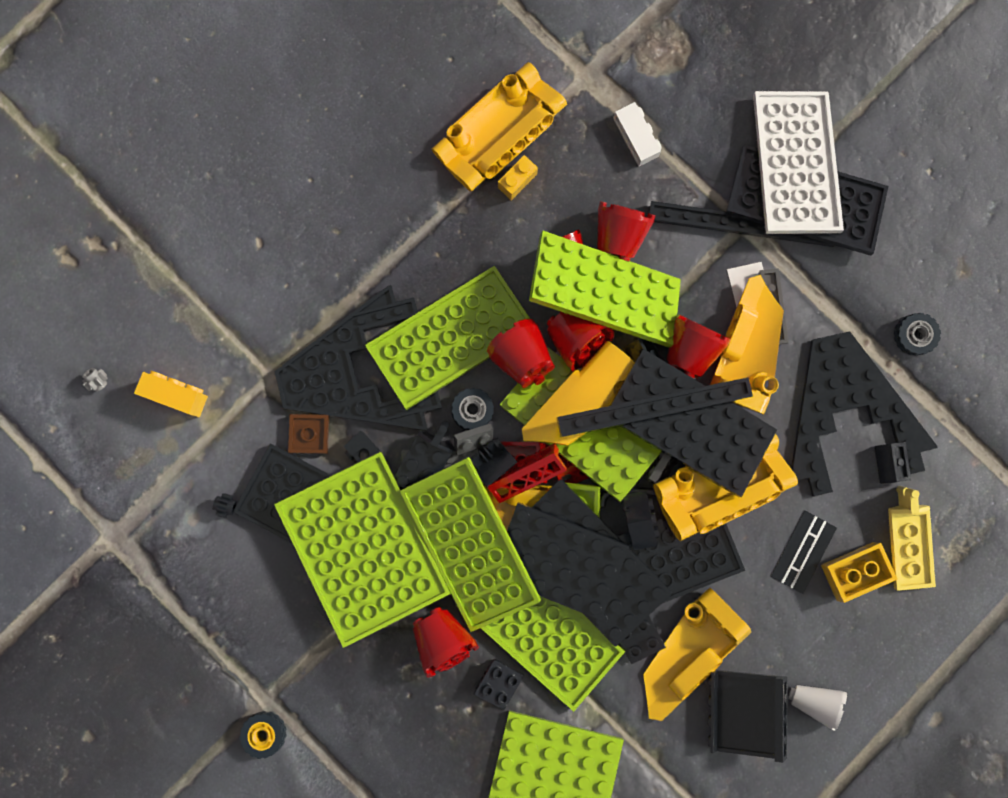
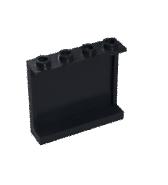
(748, 714)

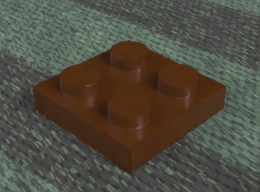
(308, 434)

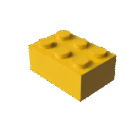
(171, 393)
(859, 572)

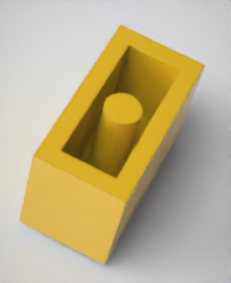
(517, 177)

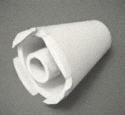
(820, 704)

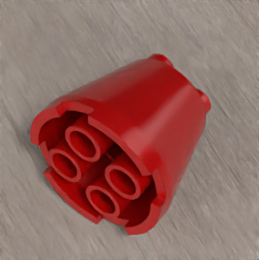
(622, 230)
(577, 338)
(694, 347)
(522, 353)
(442, 642)

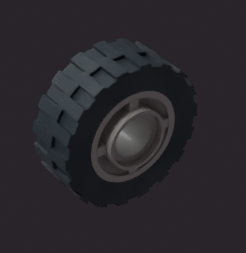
(928, 330)
(472, 397)

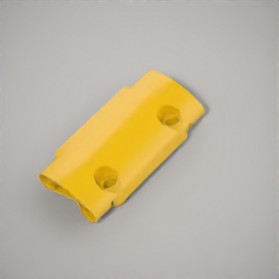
(499, 127)
(703, 505)

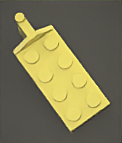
(911, 542)

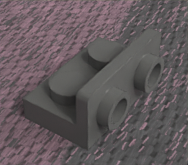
(658, 468)

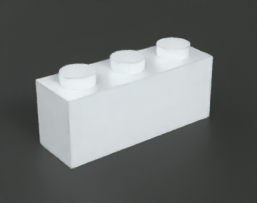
(637, 134)

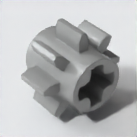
(94, 379)

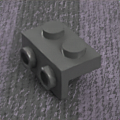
(472, 439)

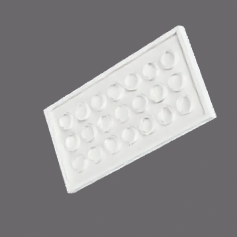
(797, 163)

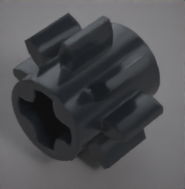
(224, 505)

